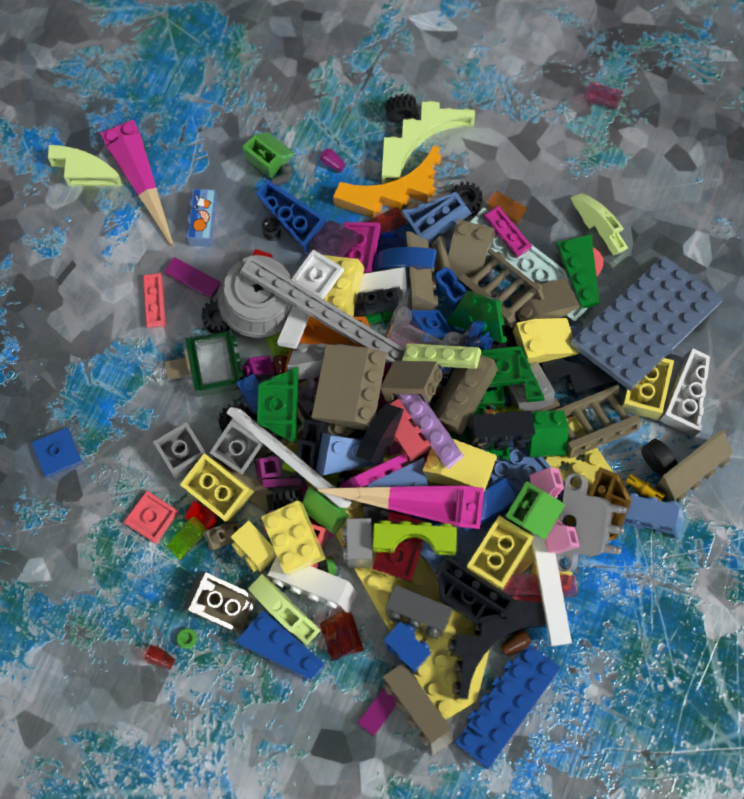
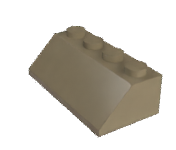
(421, 280)
(464, 394)
(695, 467)

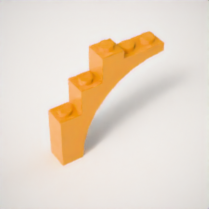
(370, 199)

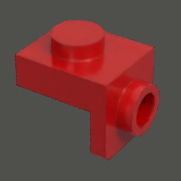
(202, 514)

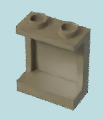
(411, 378)

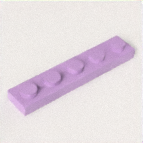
(431, 428)

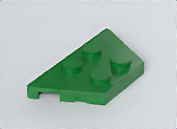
(483, 308)
(279, 404)

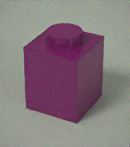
(267, 467)

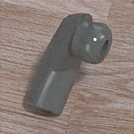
(285, 175)

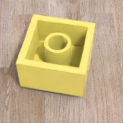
(254, 546)

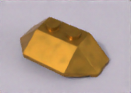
(611, 487)

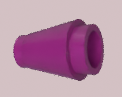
(332, 160)

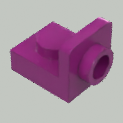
(258, 366)

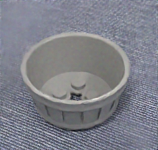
(248, 311)

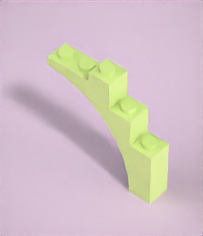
(433, 120)

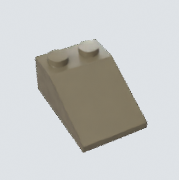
(470, 248)
(557, 303)
(220, 602)

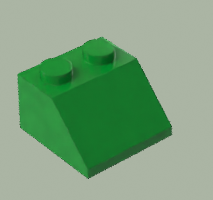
(550, 434)

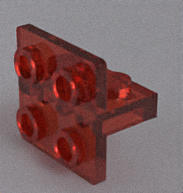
(341, 635)

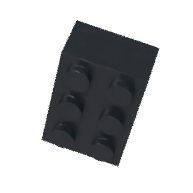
(500, 430)

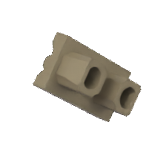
(220, 535)

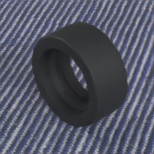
(658, 457)

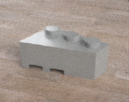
(308, 359)

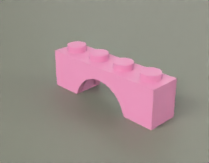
(561, 537)

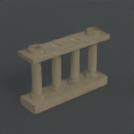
(508, 314)
(603, 436)

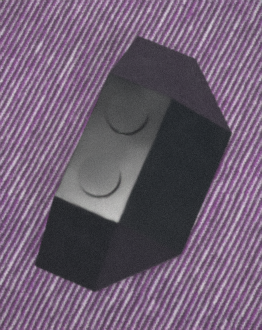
(470, 593)

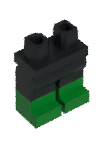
(378, 302)

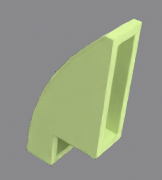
(82, 167)

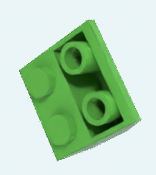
(266, 153)
(535, 510)
(324, 511)

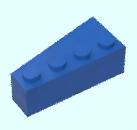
(294, 216)
(278, 646)

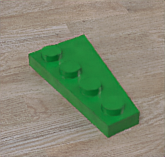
(579, 264)

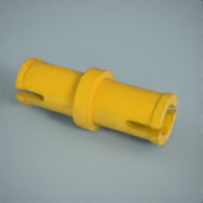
(643, 487)

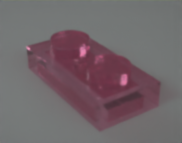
(603, 95)

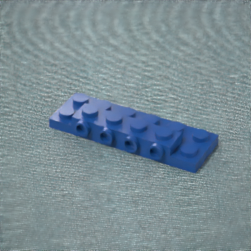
(506, 705)

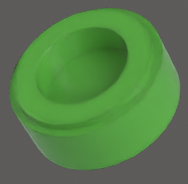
(330, 565)
(186, 638)

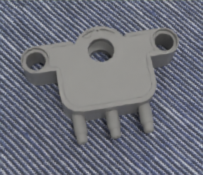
(592, 519)

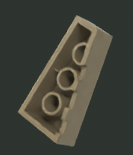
(418, 708)

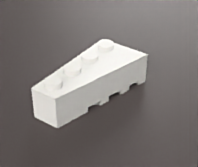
(383, 280)
(686, 397)
(316, 586)

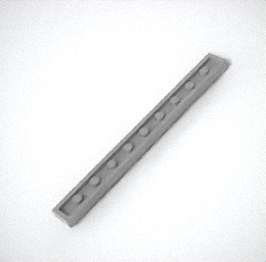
(320, 309)

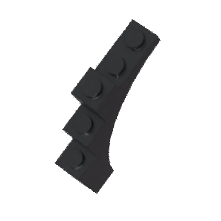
(579, 377)
(473, 648)

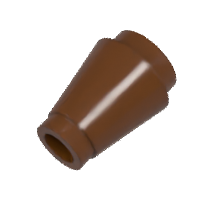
(516, 642)

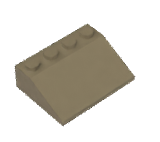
(349, 386)

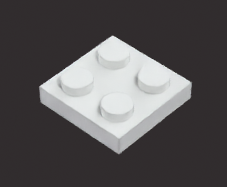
(318, 274)

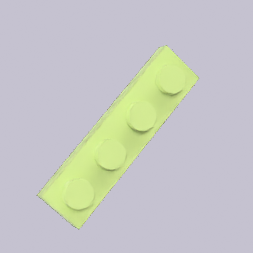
(444, 355)

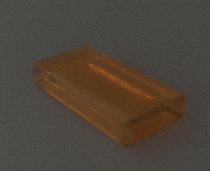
(511, 208)

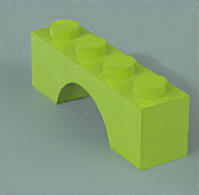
(440, 538)

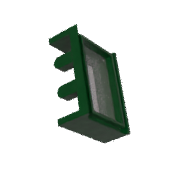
(214, 363)

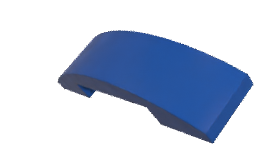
(405, 257)

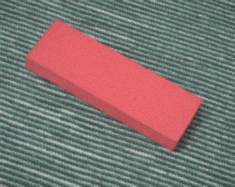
(154, 300)

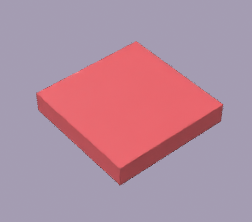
(151, 517)

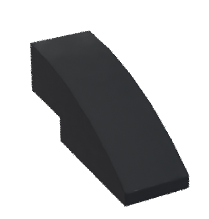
(380, 434)
(309, 445)

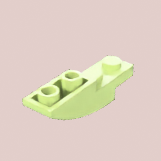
(598, 216)
(283, 609)

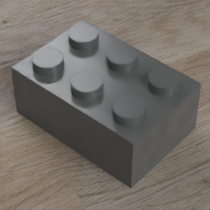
(418, 612)

